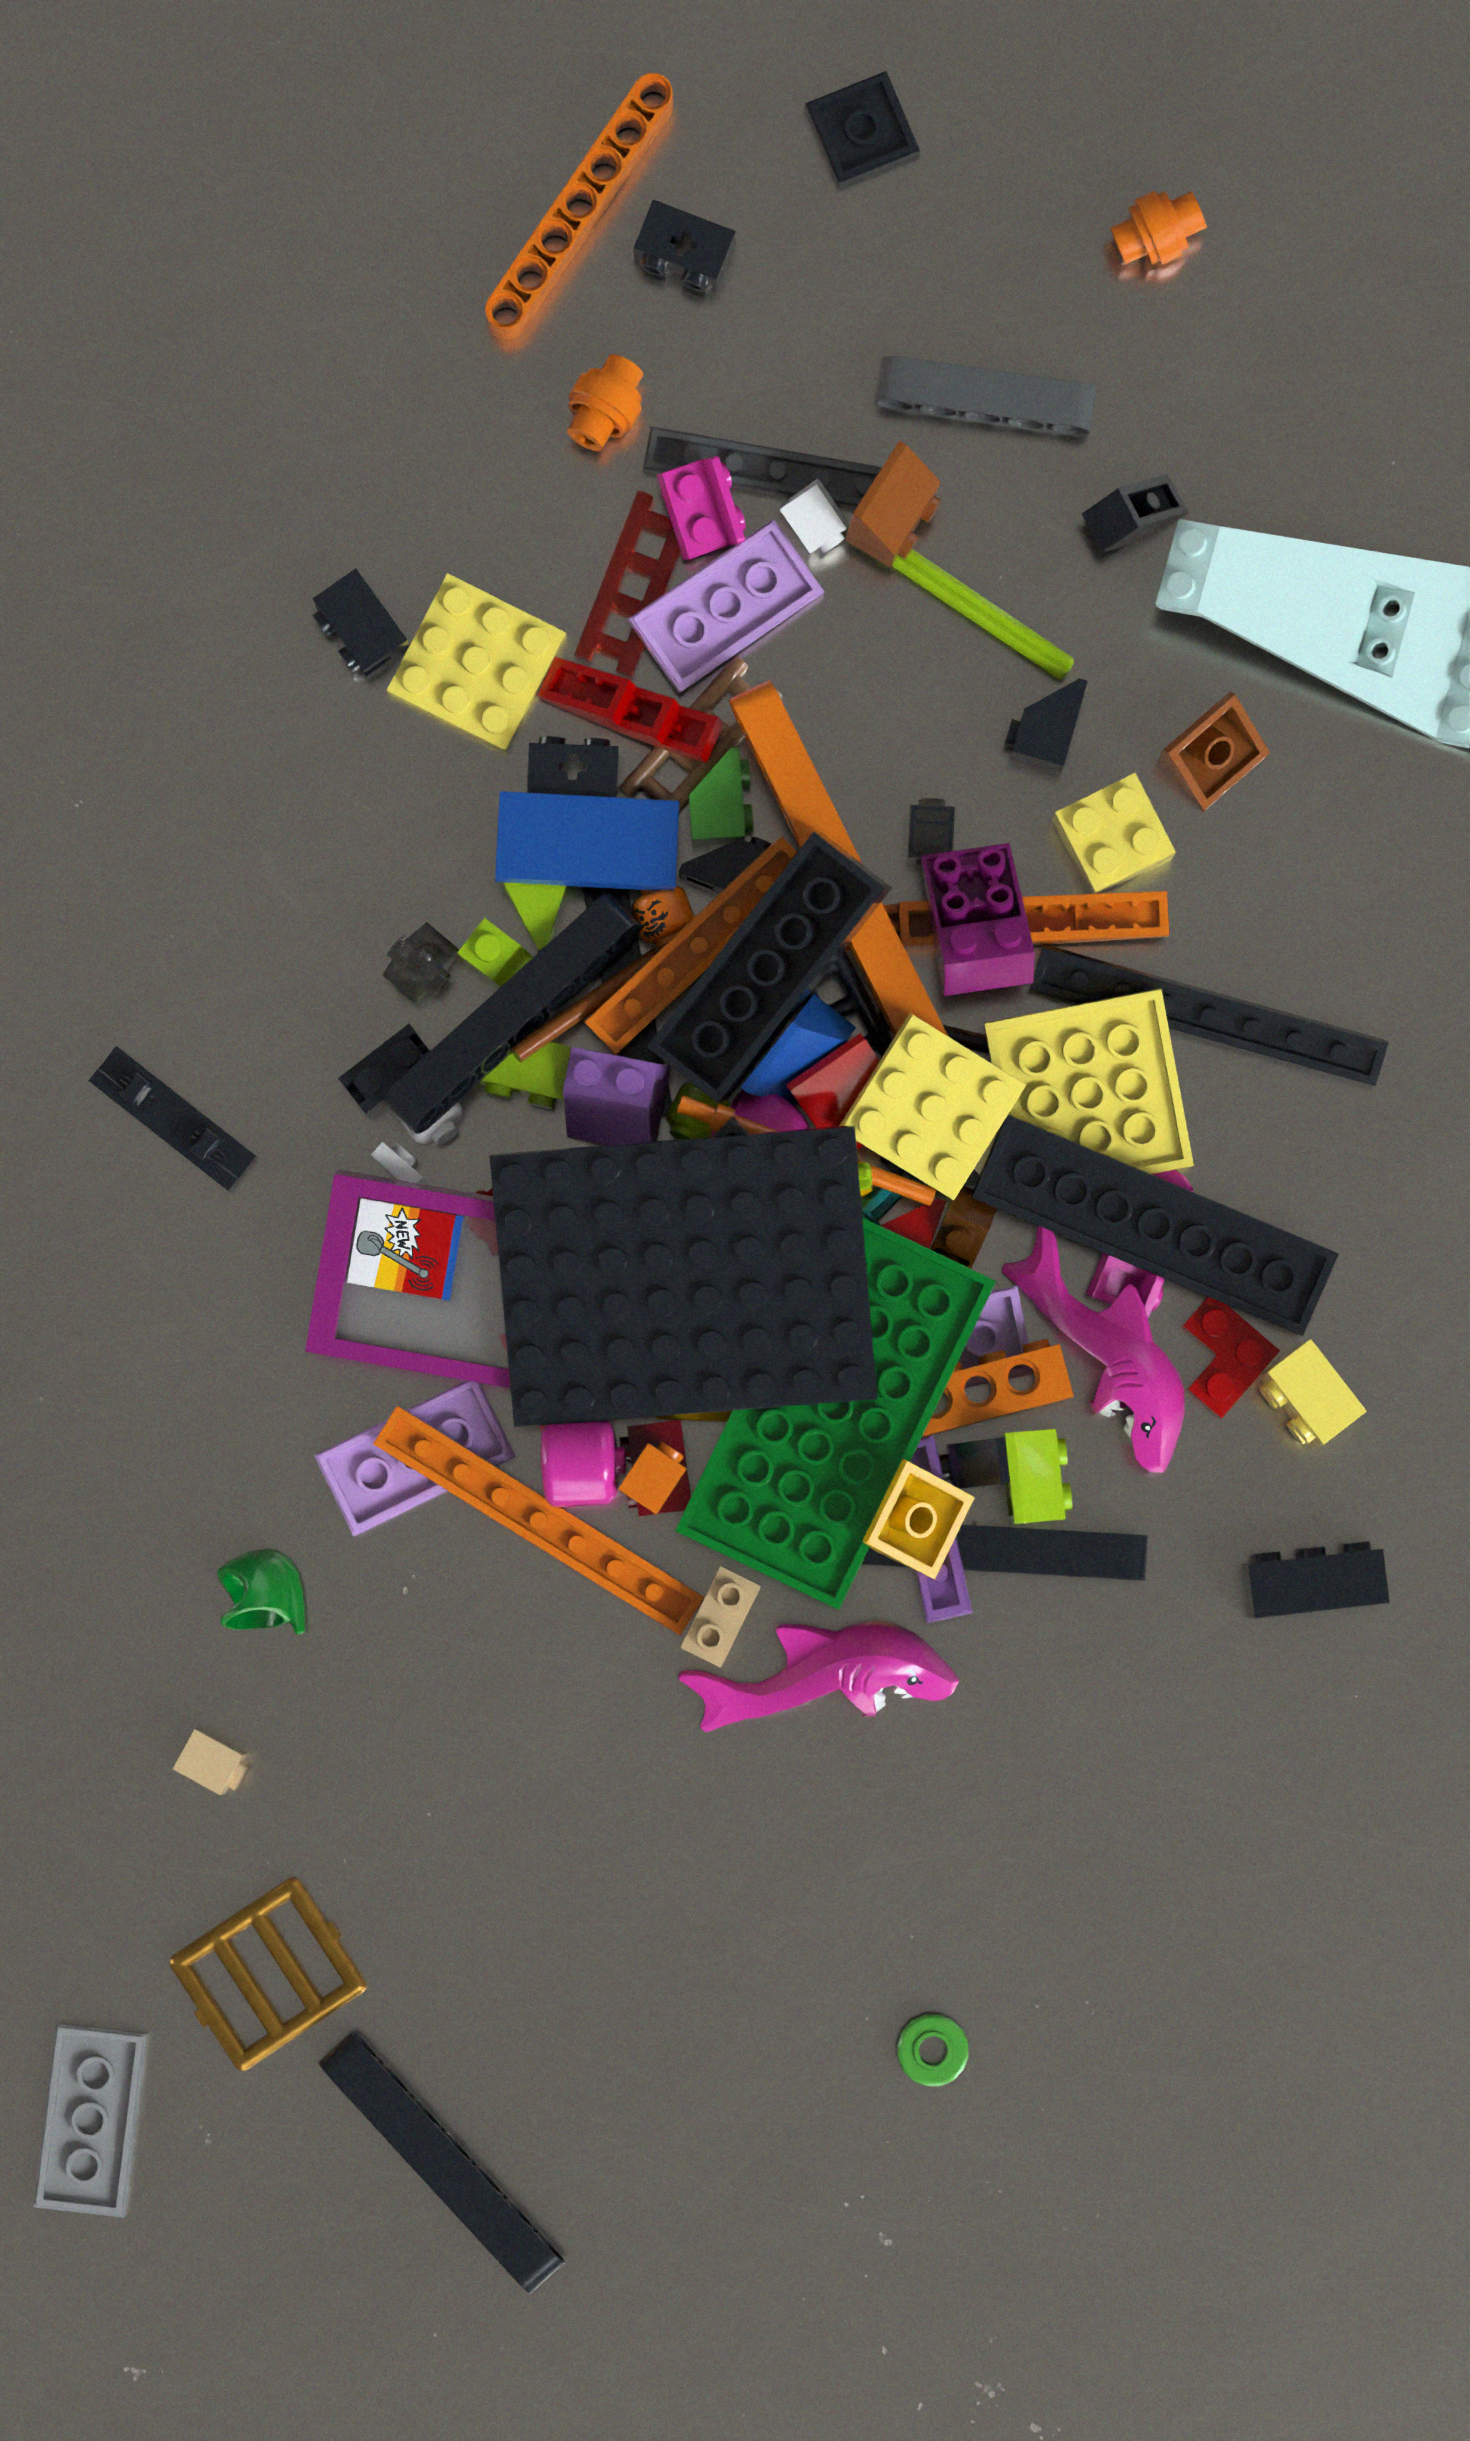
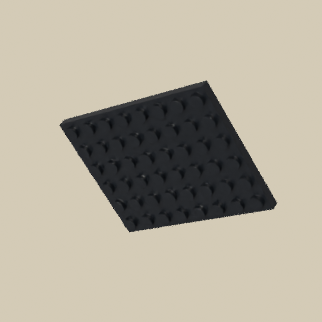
(684, 1276)

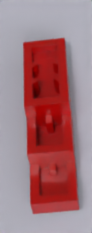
(630, 709)

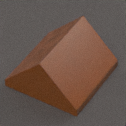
(1214, 752)

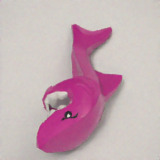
(1122, 1340)
(819, 1661)

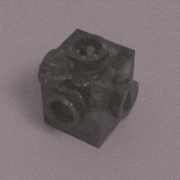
(414, 969)

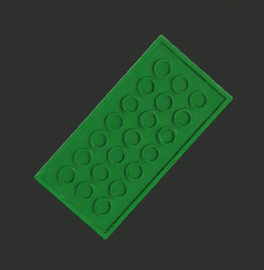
(804, 1481)

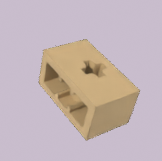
(720, 1617)

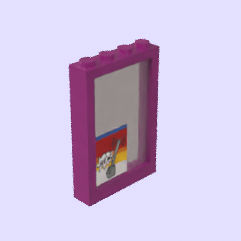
(410, 1280)

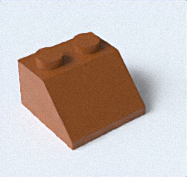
(894, 507)

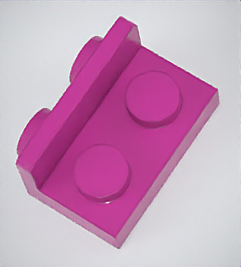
(702, 506)

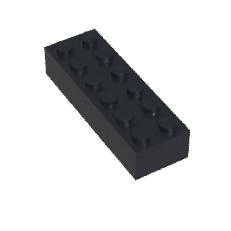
(769, 967)

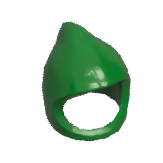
(263, 1591)

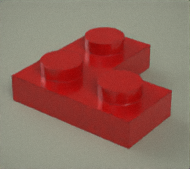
(1238, 1351)

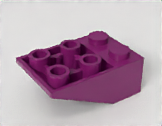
(978, 919)

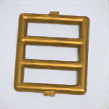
(316, 2007)

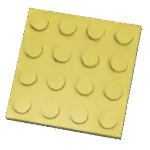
(1099, 1077)

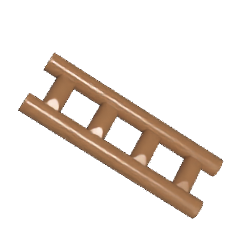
(730, 737)

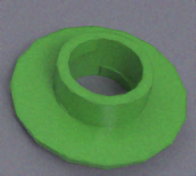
(932, 2073)

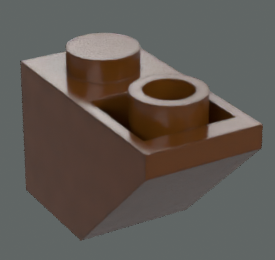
(964, 1228)

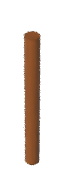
(576, 1011)

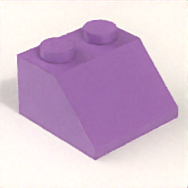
(613, 1097)

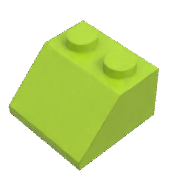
(1035, 1477)

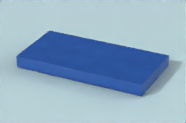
(587, 841)

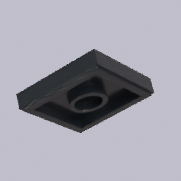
(862, 129)

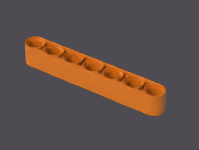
(586, 186)

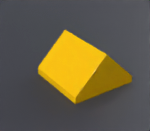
(918, 1519)

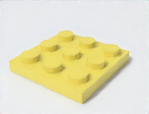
(476, 663)
(932, 1106)

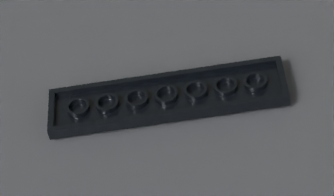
(1154, 1224)

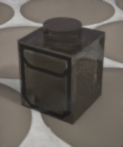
(929, 829)

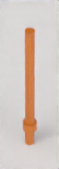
(719, 1115)

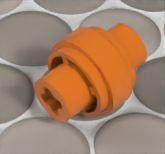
(1158, 227)
(605, 402)

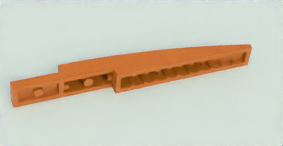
(1056, 919)

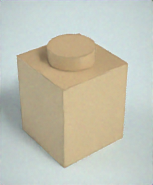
(211, 1762)

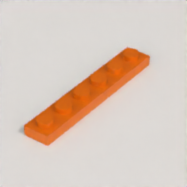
(687, 952)

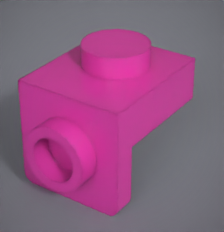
(1114, 1275)

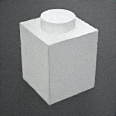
(815, 517)

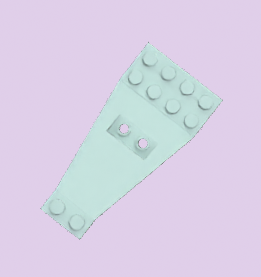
(1329, 617)

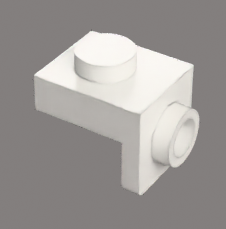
(397, 1163)

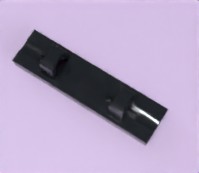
(173, 1119)

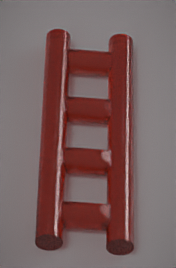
(608, 594)

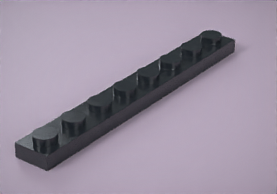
(1217, 1016)

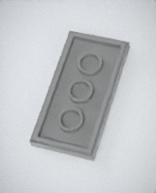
(90, 2120)

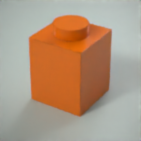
(653, 1476)

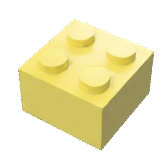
(1113, 835)
(1310, 1395)

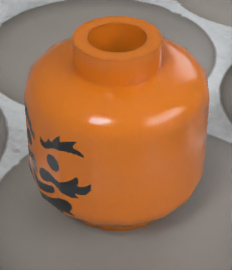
(661, 914)

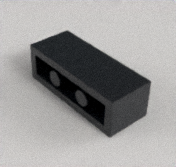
(1316, 1581)

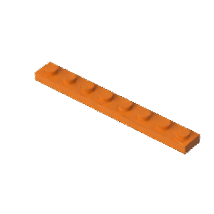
(537, 1521)

